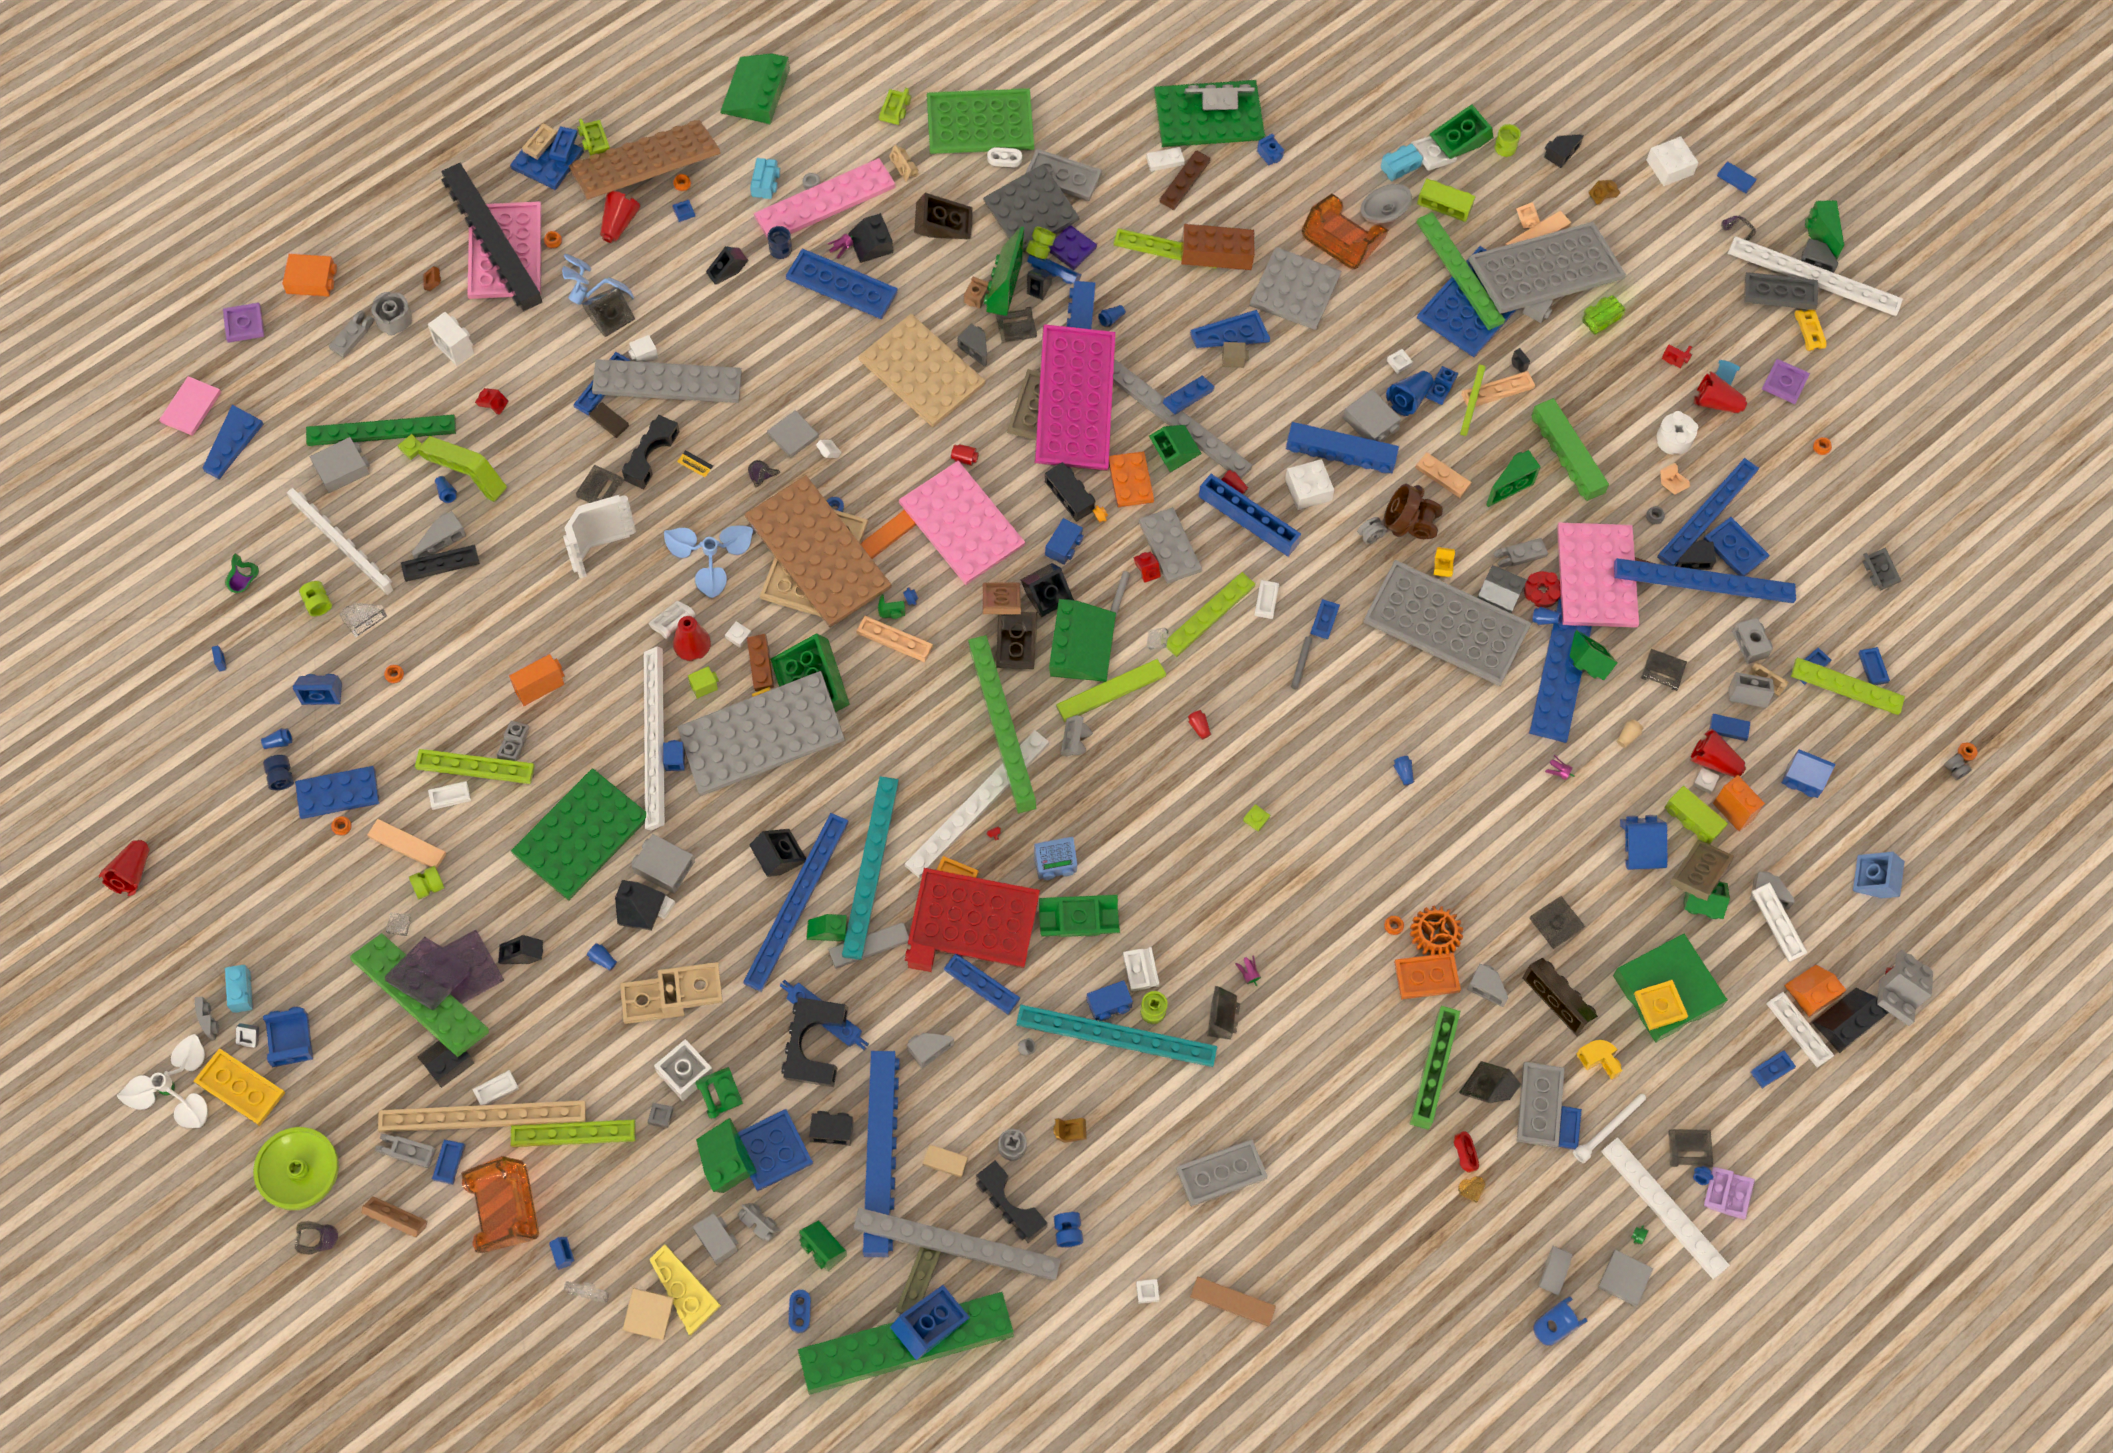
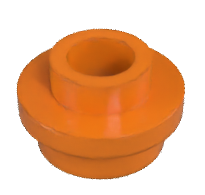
(682, 178)
(552, 235)
(1825, 442)
(394, 669)
(1967, 756)
(339, 821)
(1394, 920)

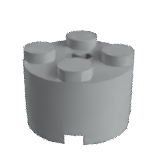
(391, 312)

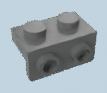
(1882, 569)

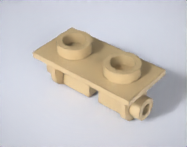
(902, 163)
(1778, 682)

